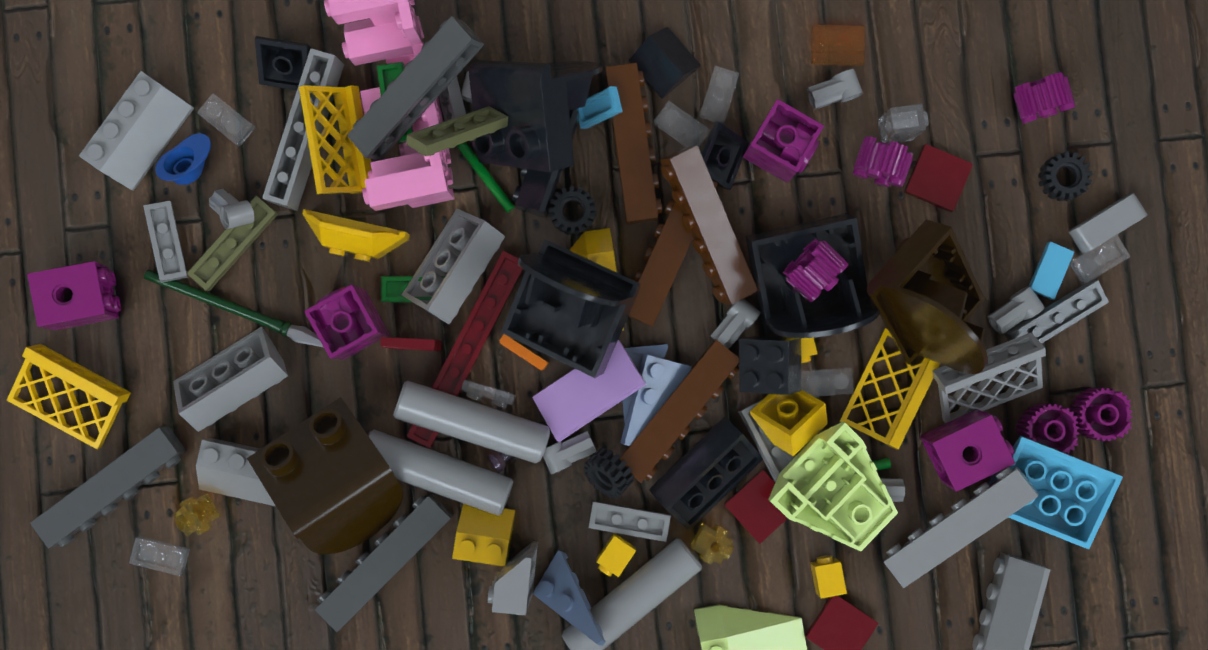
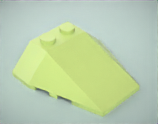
(835, 489)
(745, 629)

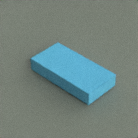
(600, 107)
(1051, 270)

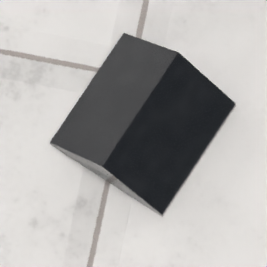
(664, 61)
(280, 62)
(723, 154)

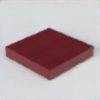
(938, 178)
(411, 344)
(754, 509)
(841, 626)

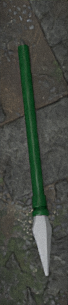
(296, 333)

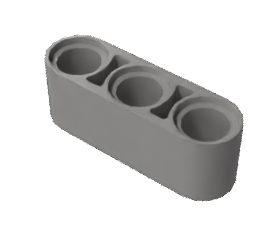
(1107, 223)

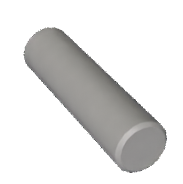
(472, 422)
(444, 474)
(637, 595)

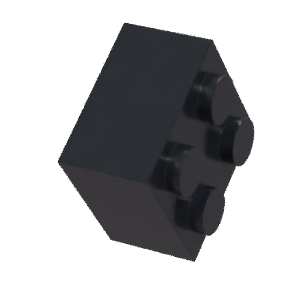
(770, 365)

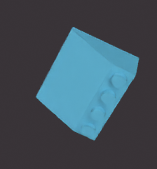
(1070, 492)

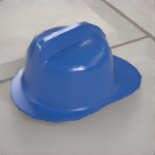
(185, 161)

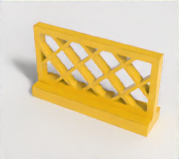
(347, 112)
(71, 374)
(909, 405)

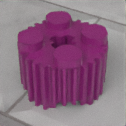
(1043, 97)
(883, 161)
(815, 269)
(1114, 413)
(1060, 422)

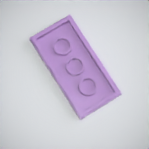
(581, 398)

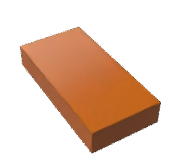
(523, 352)

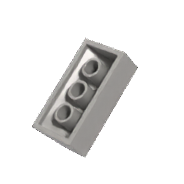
(136, 131)
(462, 257)
(229, 380)
(226, 471)
(514, 584)
(1011, 604)

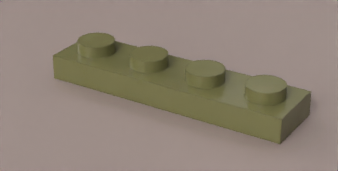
(457, 131)
(231, 246)

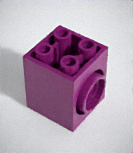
(784, 142)
(91, 299)
(346, 322)
(983, 445)

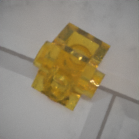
(196, 515)
(706, 536)

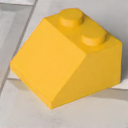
(790, 419)
(483, 536)

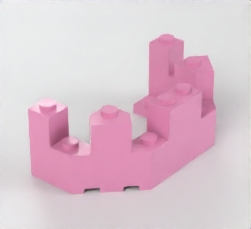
(396, 36)

